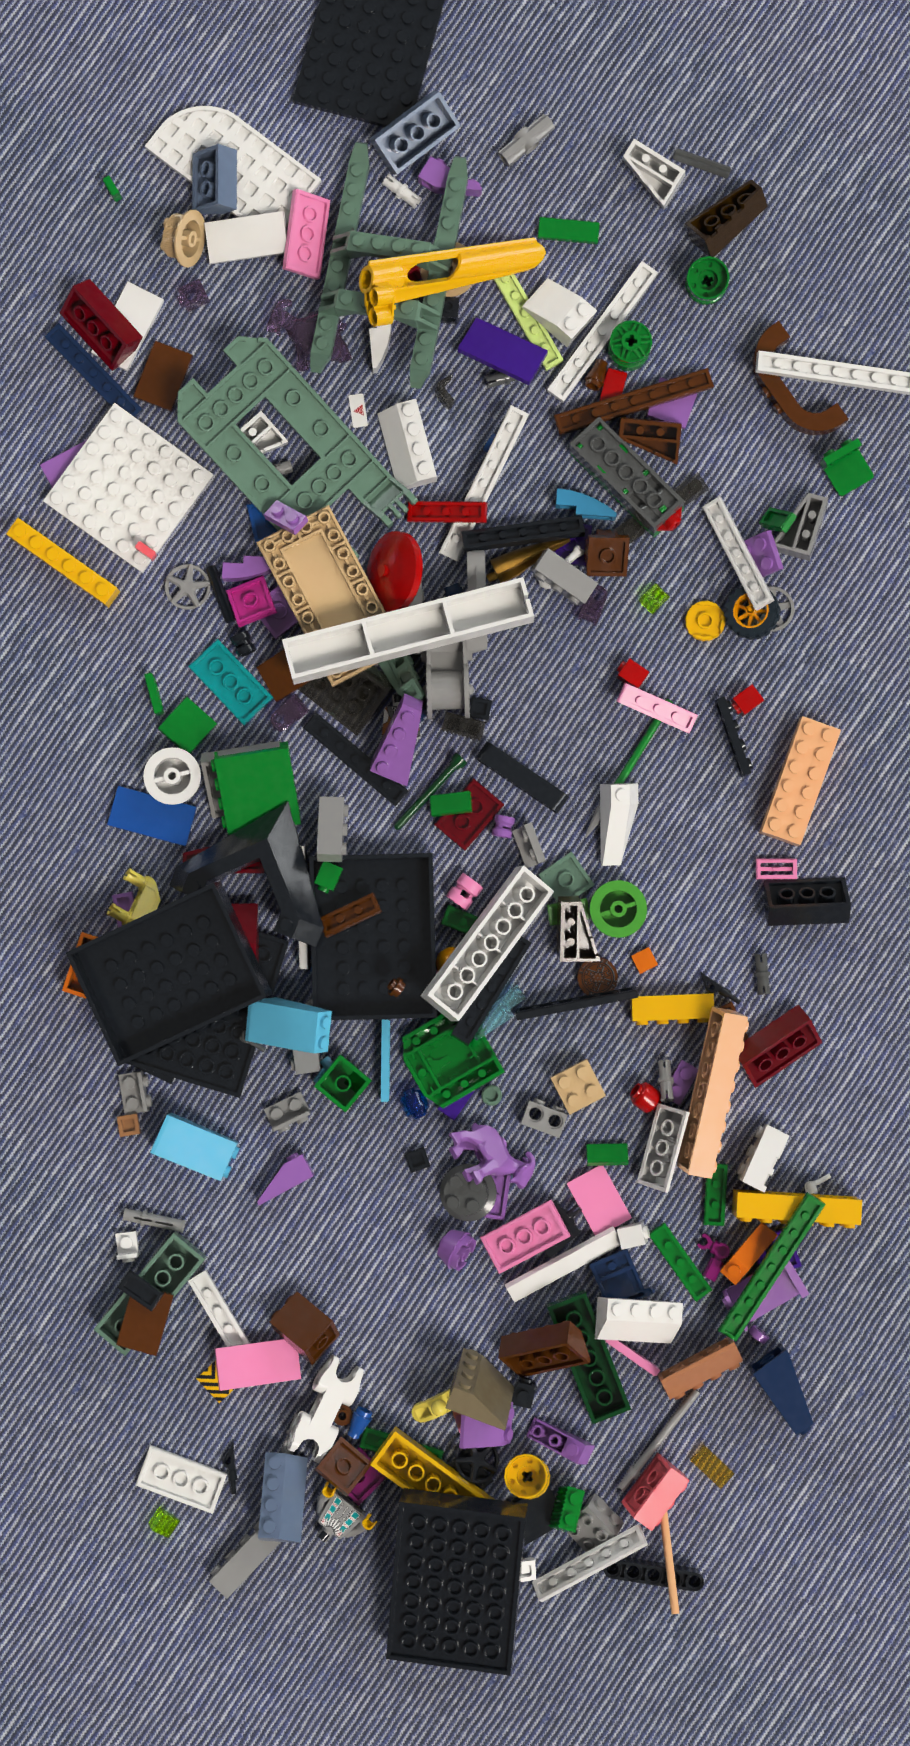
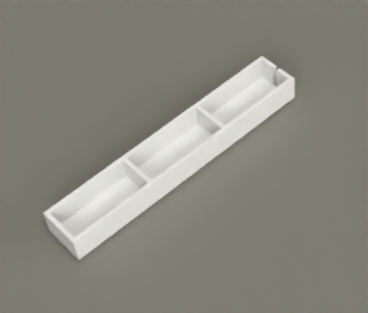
(408, 630)

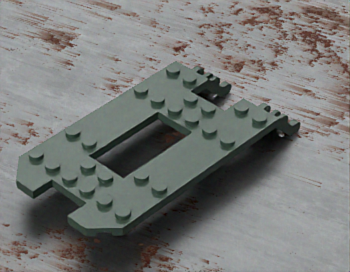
(343, 458)

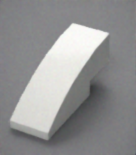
(379, 343)

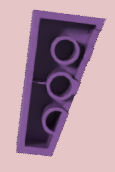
(397, 745)

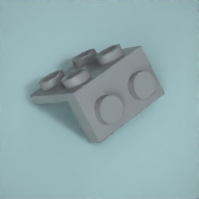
(596, 1524)

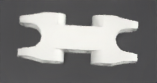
(319, 1421)

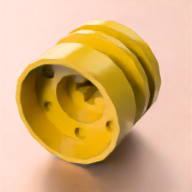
(515, 1477)

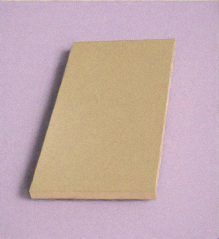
(321, 577)

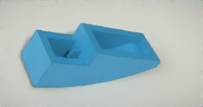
(583, 505)

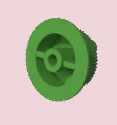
(618, 909)

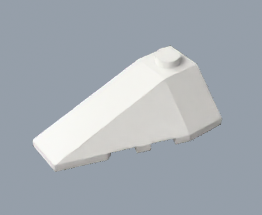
(617, 815)

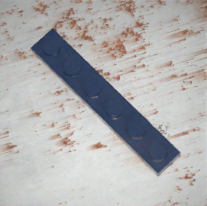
(91, 370)

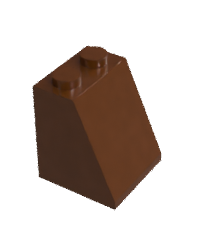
(304, 1327)

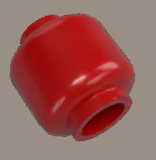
(645, 1097)

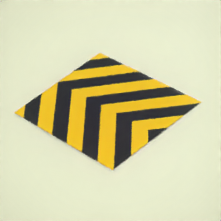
(210, 1382)

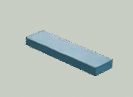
(385, 1060)

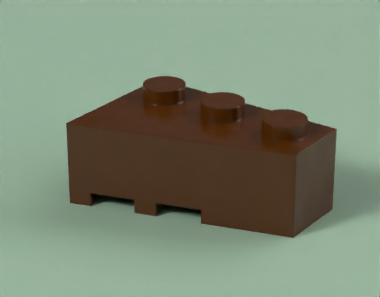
(654, 436)

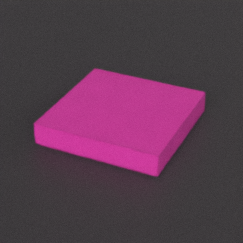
(251, 601)

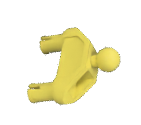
(144, 902)
(431, 1408)

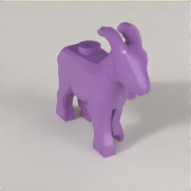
(492, 1155)

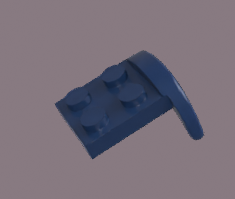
(618, 1277)

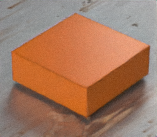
(644, 960)

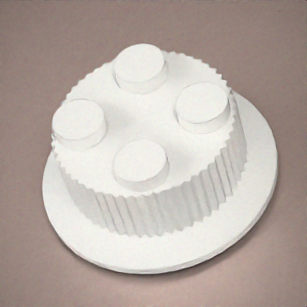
(172, 776)

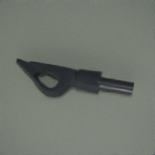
(718, 988)
(232, 1474)

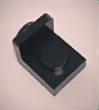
(524, 1392)

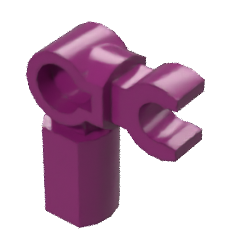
(715, 1264)

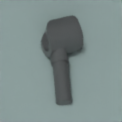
(257, 1045)

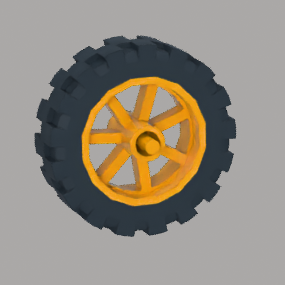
(750, 632)

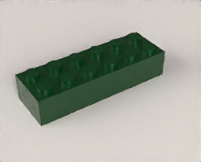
(598, 1379)

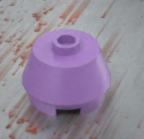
(455, 1248)

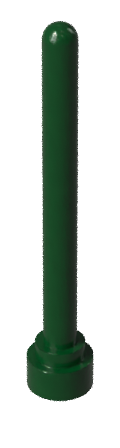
(455, 764)

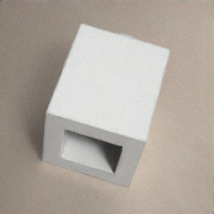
(633, 1235)

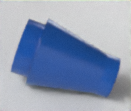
(360, 1420)

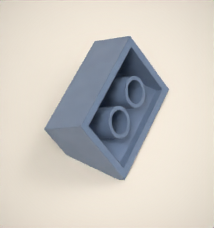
(214, 180)

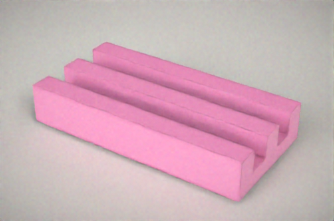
(758, 868)

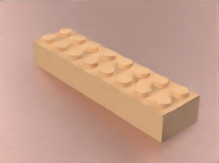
(712, 1092)

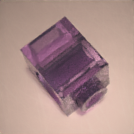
(192, 287)

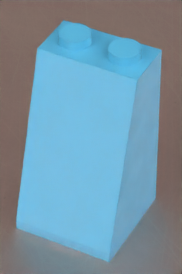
(288, 1025)
(195, 1147)

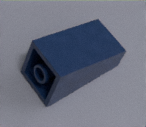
(780, 1383)

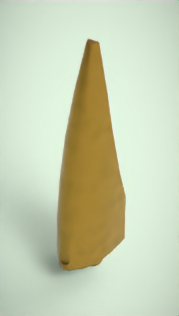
(517, 561)

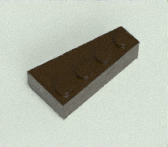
(726, 218)

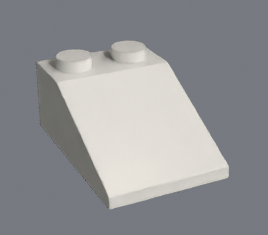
(559, 311)

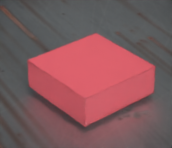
(146, 551)

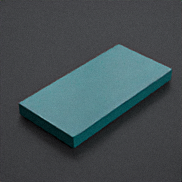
(231, 682)

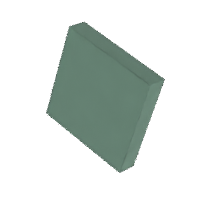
(566, 877)

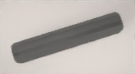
(701, 163)

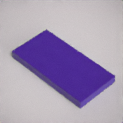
(502, 351)

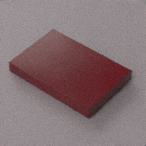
(467, 826)

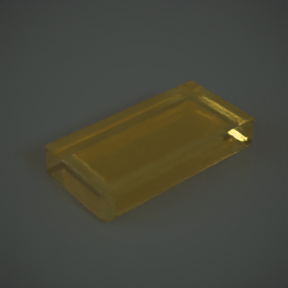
(712, 1466)

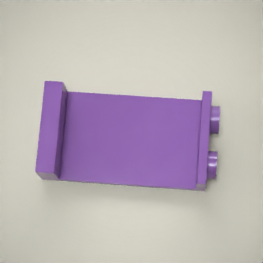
(785, 1288)

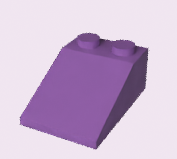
(479, 1434)

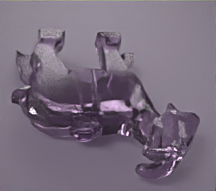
(302, 332)

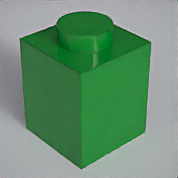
(328, 877)

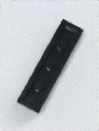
(737, 745)

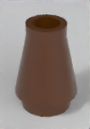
(596, 375)

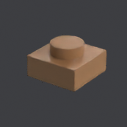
(128, 1125)

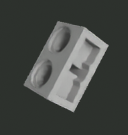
(542, 1123)

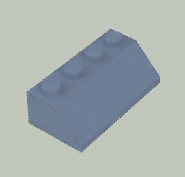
(282, 1498)

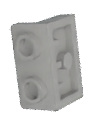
(528, 845)
(134, 1092)
(288, 1111)

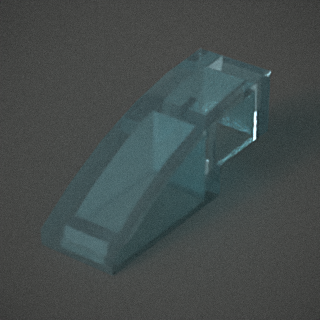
(500, 1011)

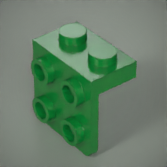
(846, 467)

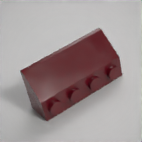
(100, 324)
(778, 1045)

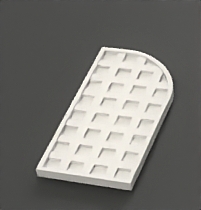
(263, 169)

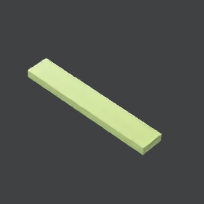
(533, 330)

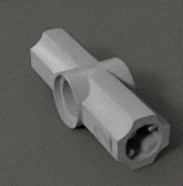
(526, 140)

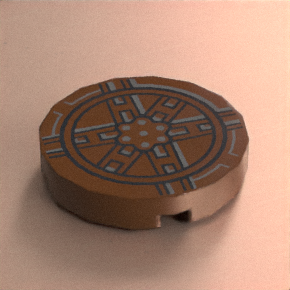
(597, 976)

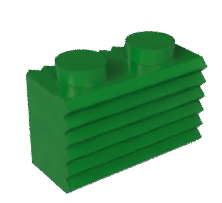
(567, 1509)

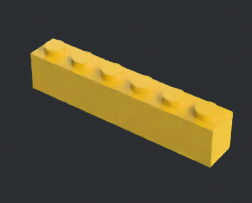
(63, 562)

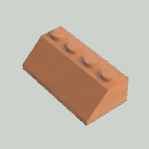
(699, 1368)

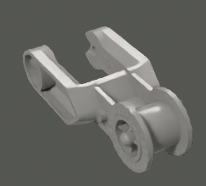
(448, 665)

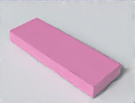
(634, 1356)

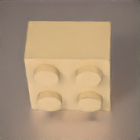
(577, 1086)

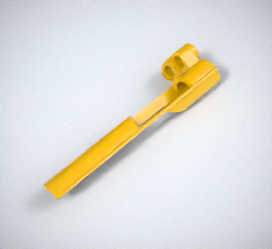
(387, 281)

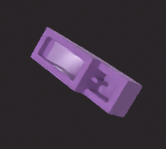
(250, 569)

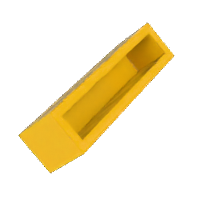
(671, 1007)

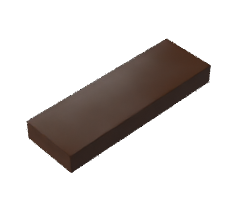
(350, 914)

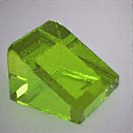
(654, 598)
(163, 1522)

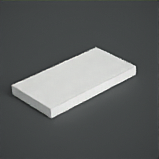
(246, 237)
(140, 310)
(181, 1479)

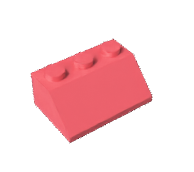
(655, 1492)

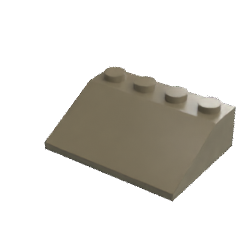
(480, 1390)

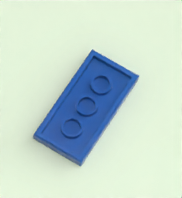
(147, 816)

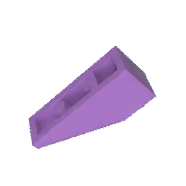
(291, 1174)

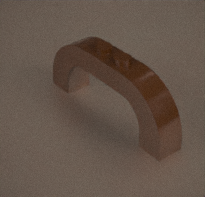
(782, 399)

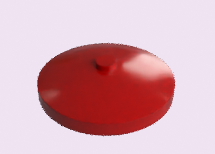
(395, 570)

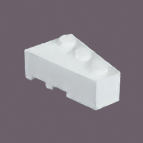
(654, 172)
(263, 433)
(762, 1157)

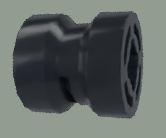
(243, 644)

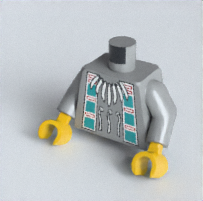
(340, 1515)

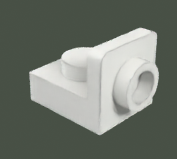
(127, 1246)

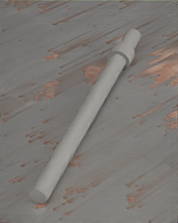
(634, 1471)

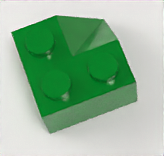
(343, 1083)

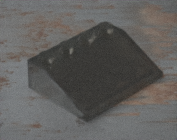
(353, 700)

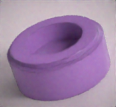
(758, 1334)

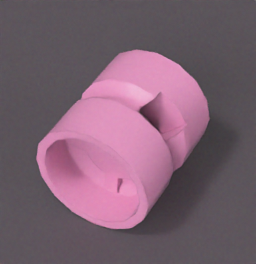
(468, 885)

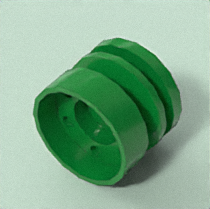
(713, 270)
(625, 356)

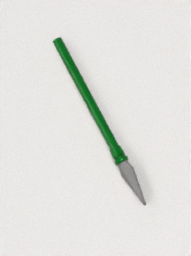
(628, 767)

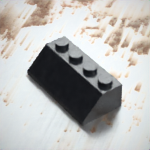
(806, 901)

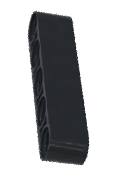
(522, 777)
(645, 1566)

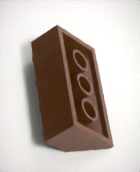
(544, 1349)

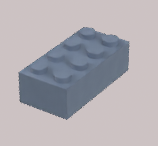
(415, 132)

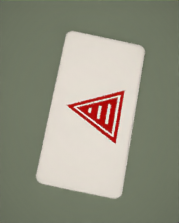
(358, 410)

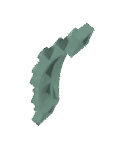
(403, 676)

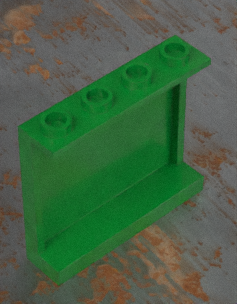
(254, 785)

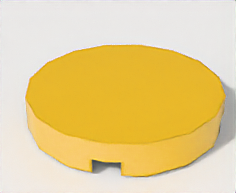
(705, 621)

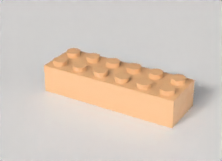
(800, 781)

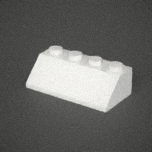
(407, 444)
(663, 1147)
(637, 1320)

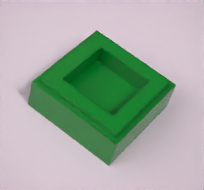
(112, 189)

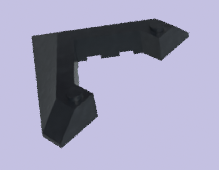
(275, 844)

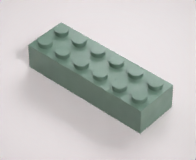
(166, 1271)

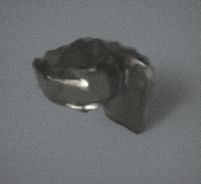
(442, 394)

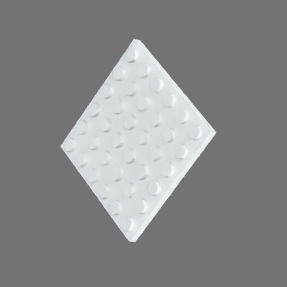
(128, 487)

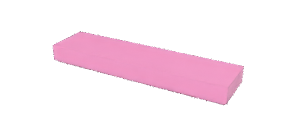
(656, 708)

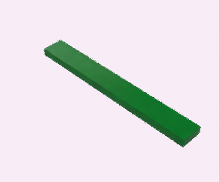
(771, 1266)

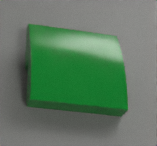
(187, 726)

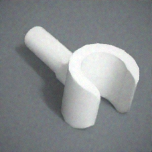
(810, 1186)

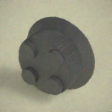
(466, 1199)

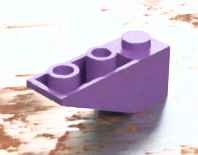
(435, 176)
(560, 1441)

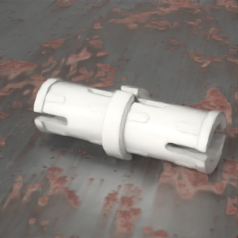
(401, 191)

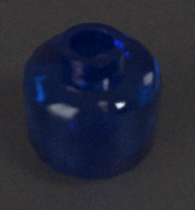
(414, 1103)

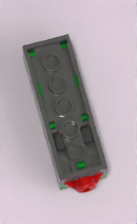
(627, 478)

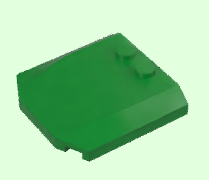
(446, 1066)

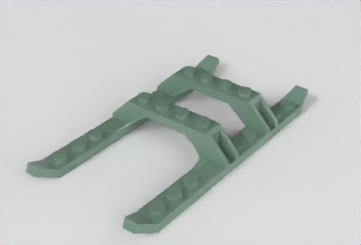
(352, 244)

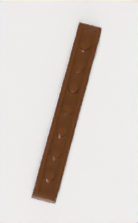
(634, 401)

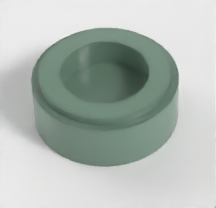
(491, 1095)

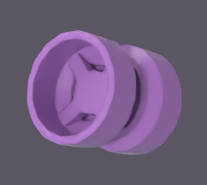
(503, 826)

